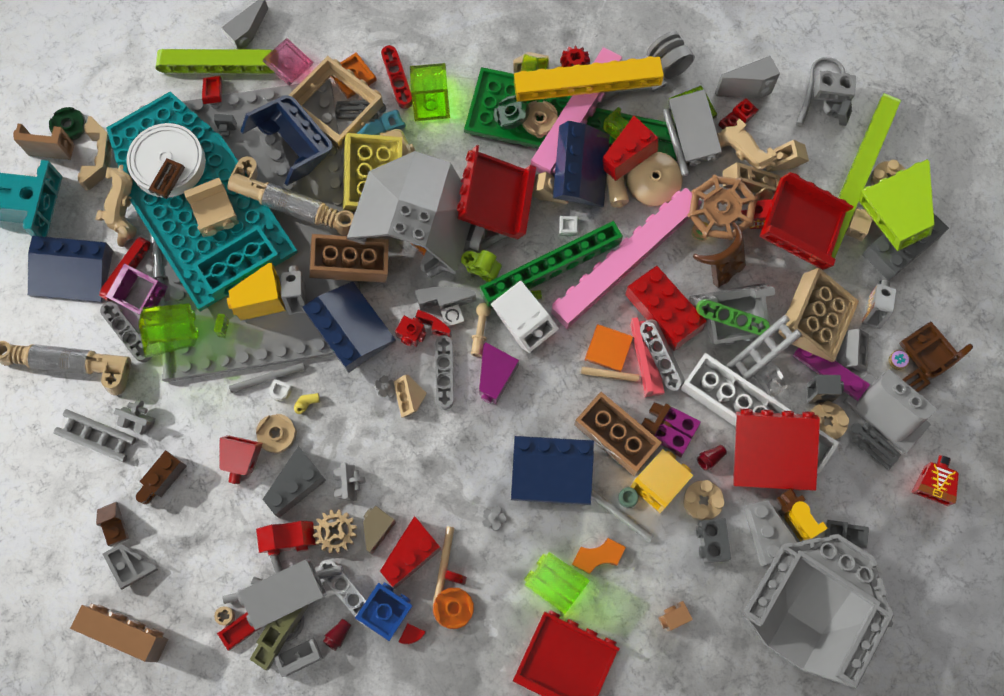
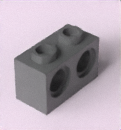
(824, 388)
(719, 541)

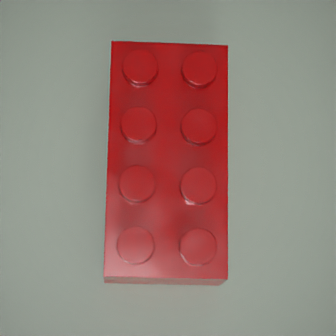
(662, 301)

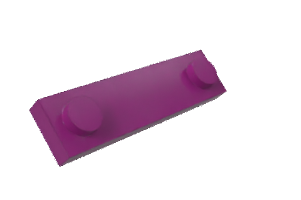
(853, 384)

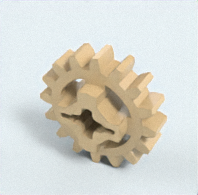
(330, 538)

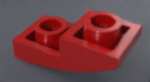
(744, 110)

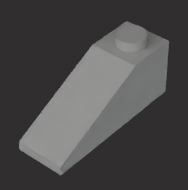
(244, 26)

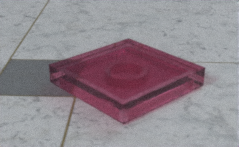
(288, 61)

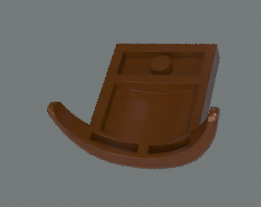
(728, 262)
(932, 351)

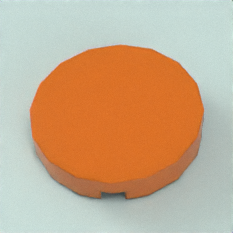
(453, 608)

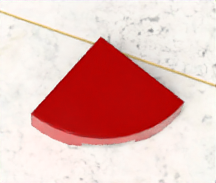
(455, 577)
(411, 634)

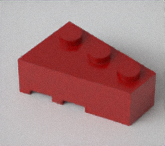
(630, 149)
(409, 554)

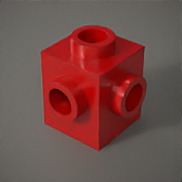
(411, 331)

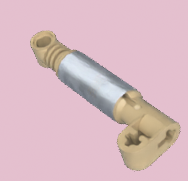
(285, 199)
(71, 361)

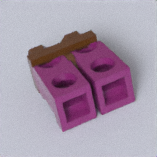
(671, 427)

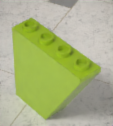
(902, 205)

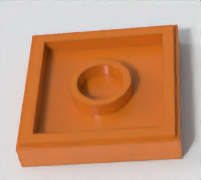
(360, 70)
(608, 348)

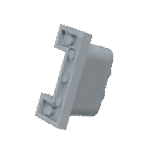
(747, 299)
(893, 409)

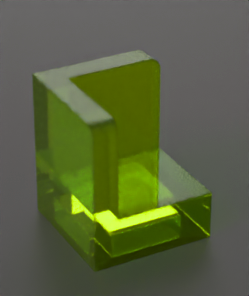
(533, 63)
(615, 123)

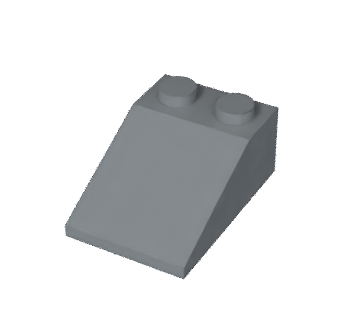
(749, 80)

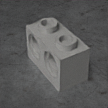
(834, 90)

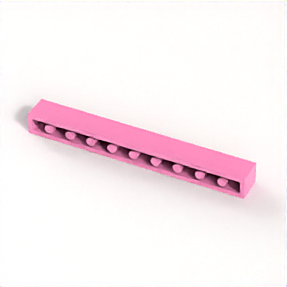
(623, 260)

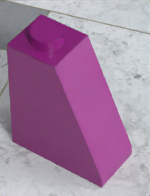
(496, 373)

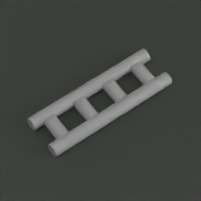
(765, 337)
(100, 445)

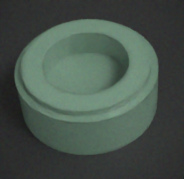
(628, 497)

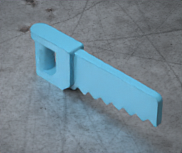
(383, 124)

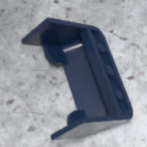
(296, 128)

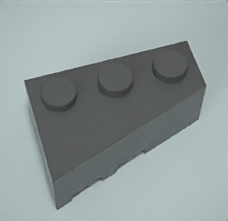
(293, 483)

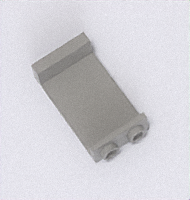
(695, 128)
(281, 593)

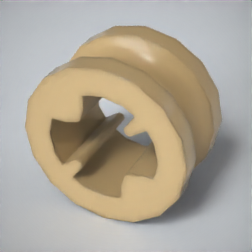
(222, 610)

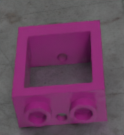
(128, 276)

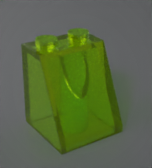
(429, 92)
(167, 328)
(555, 583)

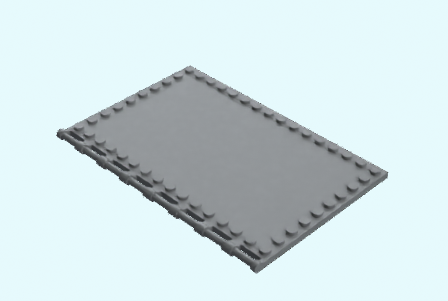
(275, 336)

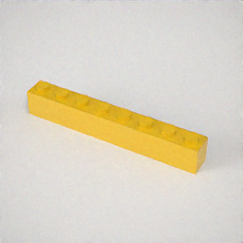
(588, 78)

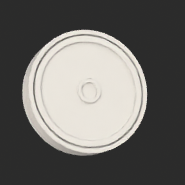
(161, 142)

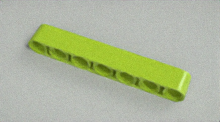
(212, 61)

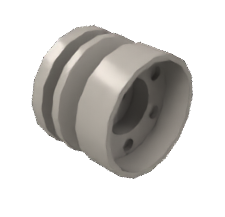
(673, 54)

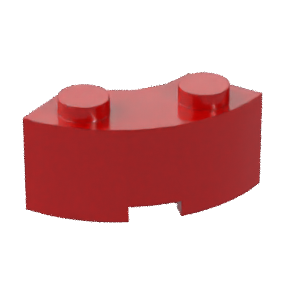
(285, 537)

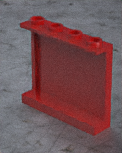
(496, 194)
(805, 220)
(776, 449)
(565, 659)

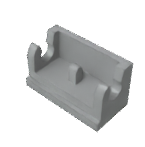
(298, 657)

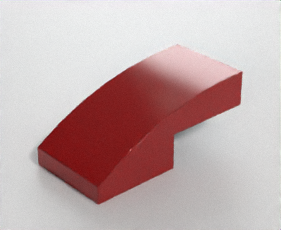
(438, 327)

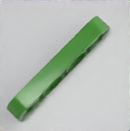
(731, 320)

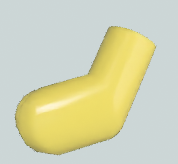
(304, 401)

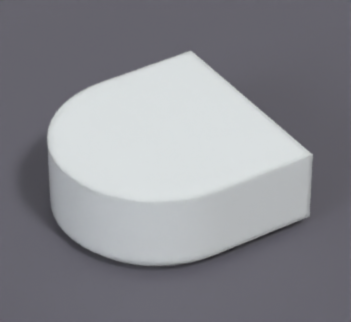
(280, 390)

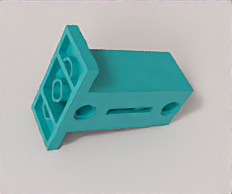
(30, 198)

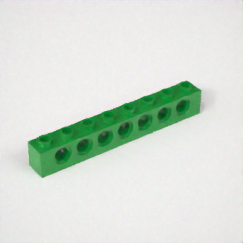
(555, 262)

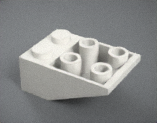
(524, 317)

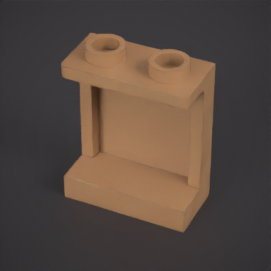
(55, 146)

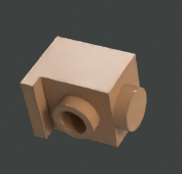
(675, 617)

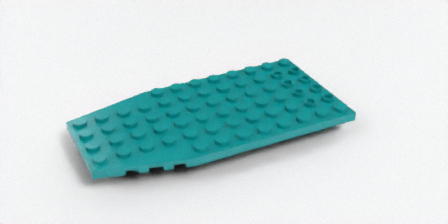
(209, 263)

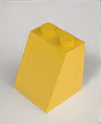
(257, 294)
(662, 480)

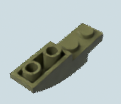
(274, 637)

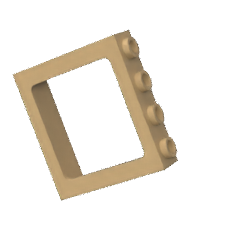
(318, 77)

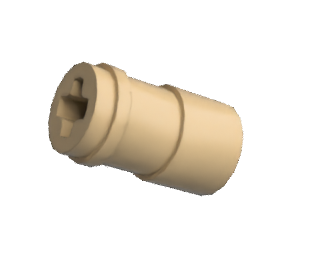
(617, 192)

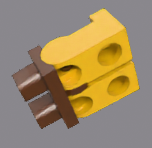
(798, 516)

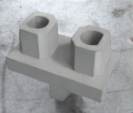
(134, 414)
(350, 482)

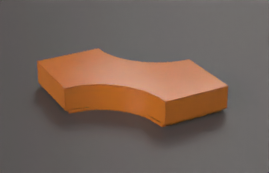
(607, 553)

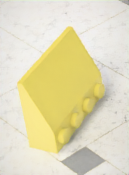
(362, 155)

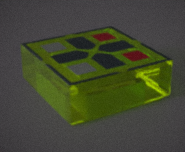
(221, 325)

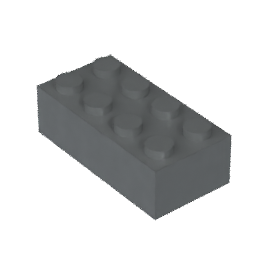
(890, 261)

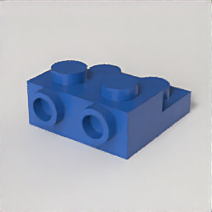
(384, 611)

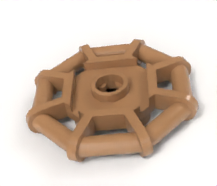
(723, 196)

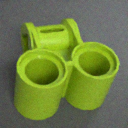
(482, 264)

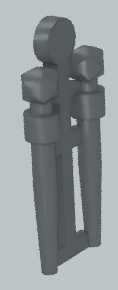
(360, 108)
(857, 428)

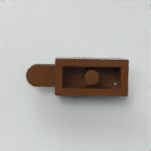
(159, 477)

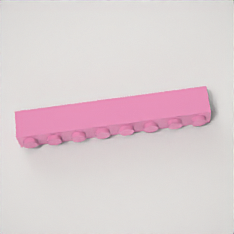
(576, 110)

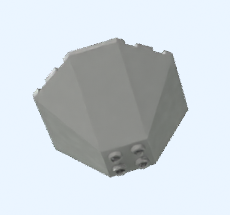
(414, 203)
(822, 608)

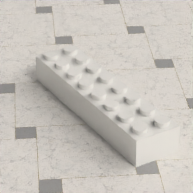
(729, 393)

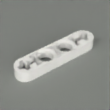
(347, 592)

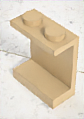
(211, 207)

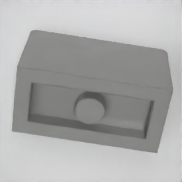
(854, 350)

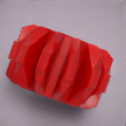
(574, 57)

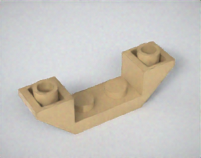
(92, 175)

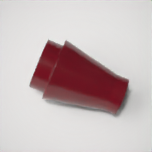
(711, 457)
(337, 634)

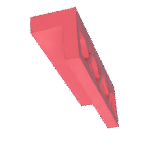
(648, 370)

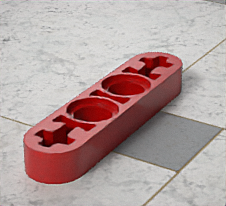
(395, 77)
(131, 258)

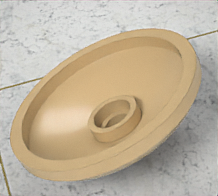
(651, 190)

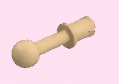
(478, 340)

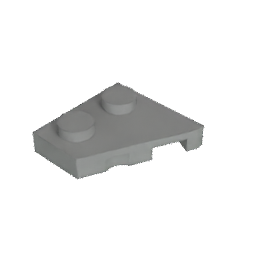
(127, 566)

